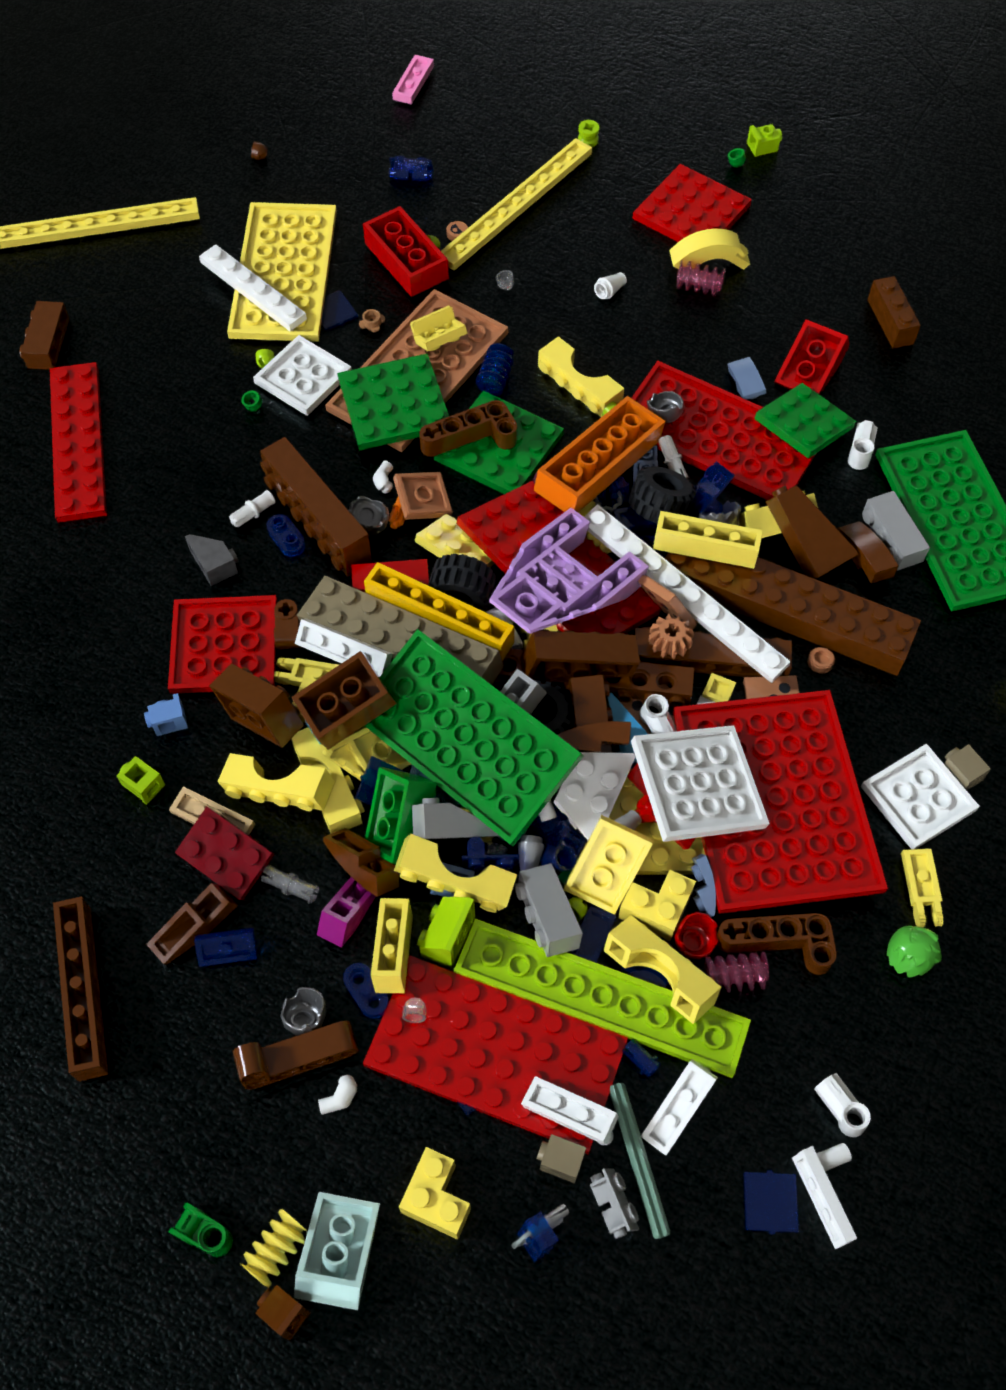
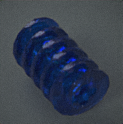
(495, 369)

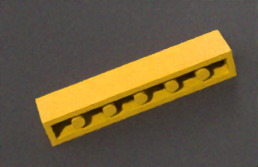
(439, 608)

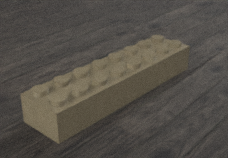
(391, 627)

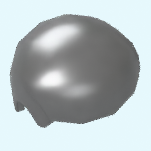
(666, 405)
(304, 1011)

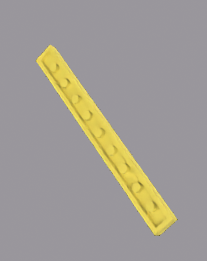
(515, 203)
(98, 222)

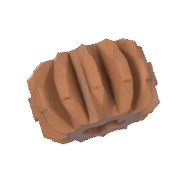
(671, 636)

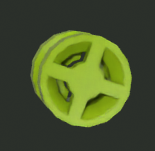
(589, 132)

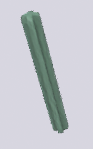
(639, 1161)

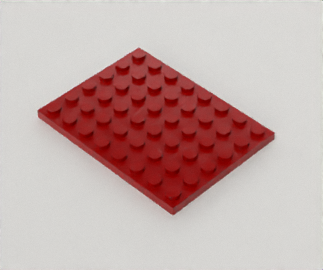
(818, 823)

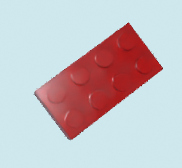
(406, 251)

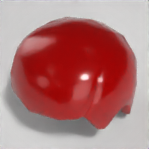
(696, 935)

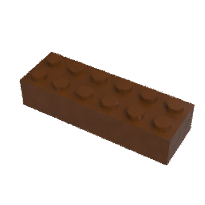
(315, 506)

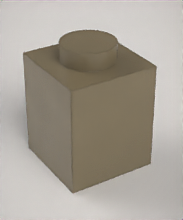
(966, 766)
(561, 1158)

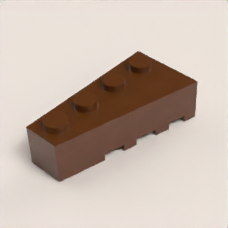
(579, 654)

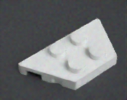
(593, 788)

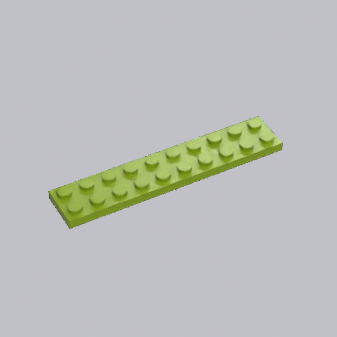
(601, 997)

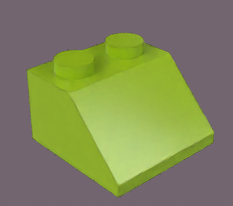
(447, 931)

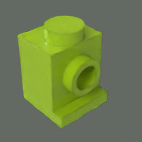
(764, 139)
(140, 779)

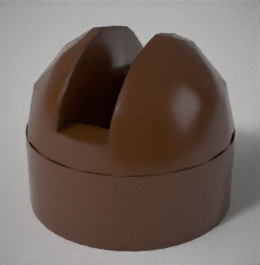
(259, 151)

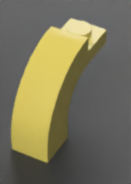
(710, 245)

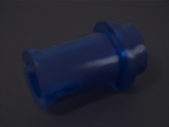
(641, 1058)

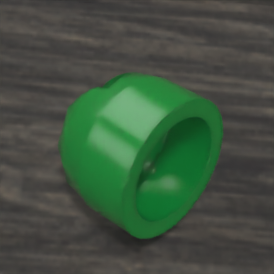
(737, 157)
(252, 395)

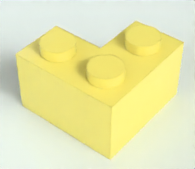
(662, 910)
(426, 1195)

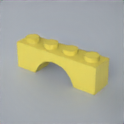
(595, 392)
(305, 787)
(341, 808)
(422, 862)
(636, 945)

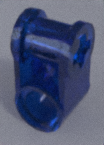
(565, 843)

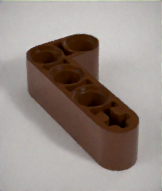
(469, 426)
(776, 940)
(268, 1064)

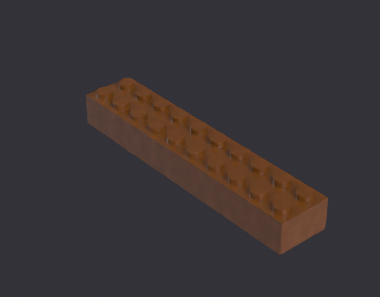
(806, 609)

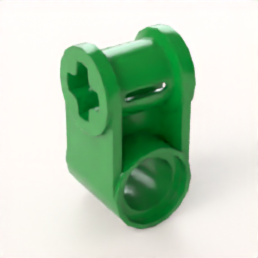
(197, 1228)

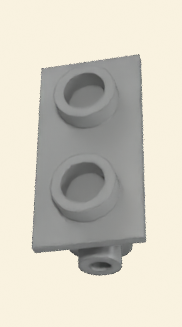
(621, 1213)

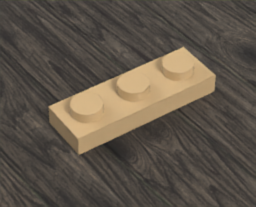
(190, 806)

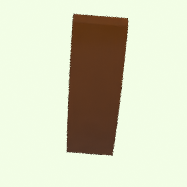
(872, 552)
(590, 736)
(362, 861)
(191, 920)

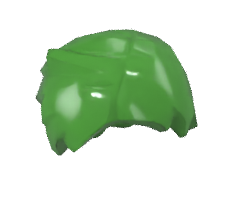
(913, 950)

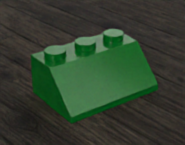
(391, 809)

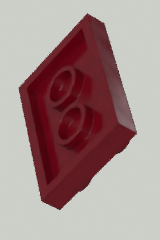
(224, 853)

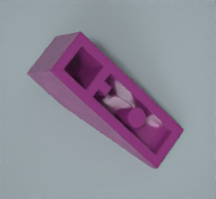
(344, 913)

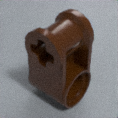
(286, 626)

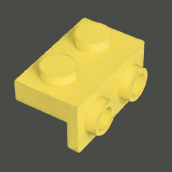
(437, 329)

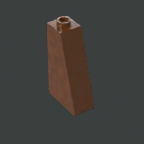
(808, 532)

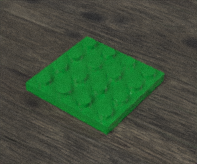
(391, 400)
(504, 468)

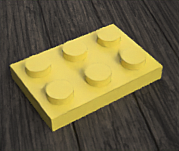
(448, 538)
(608, 864)

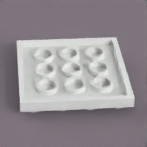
(699, 783)

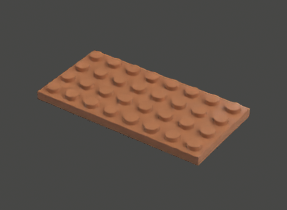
(451, 362)

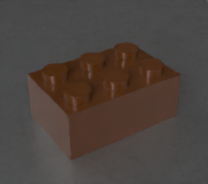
(343, 700)
(257, 704)

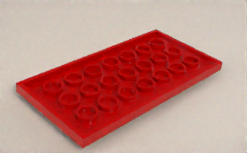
(724, 430)
(515, 517)
(489, 1047)

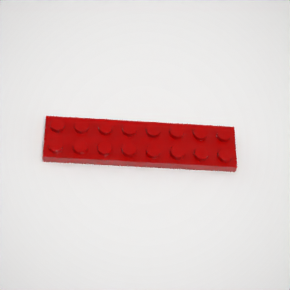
(77, 443)

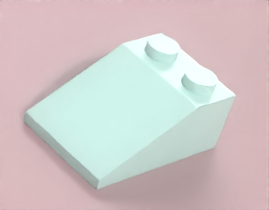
(336, 1251)

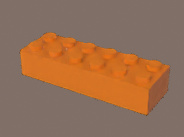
(599, 455)

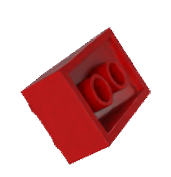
(813, 357)

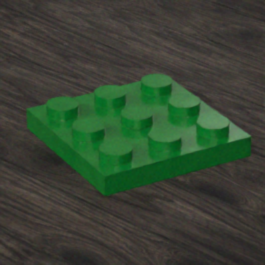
(805, 420)

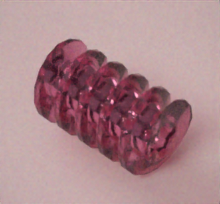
(700, 278)
(738, 970)

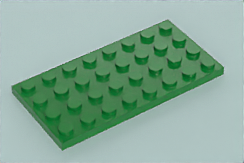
(956, 513)
(471, 738)

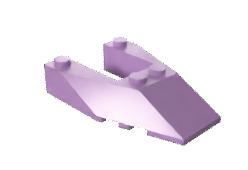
(552, 587)

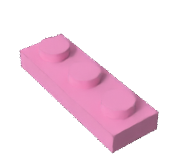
(413, 79)

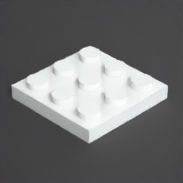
(301, 375)
(919, 796)

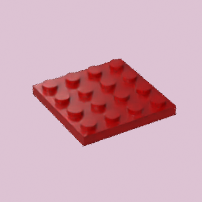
(689, 204)
(219, 632)

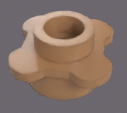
(371, 320)

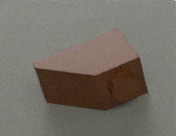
(281, 1312)

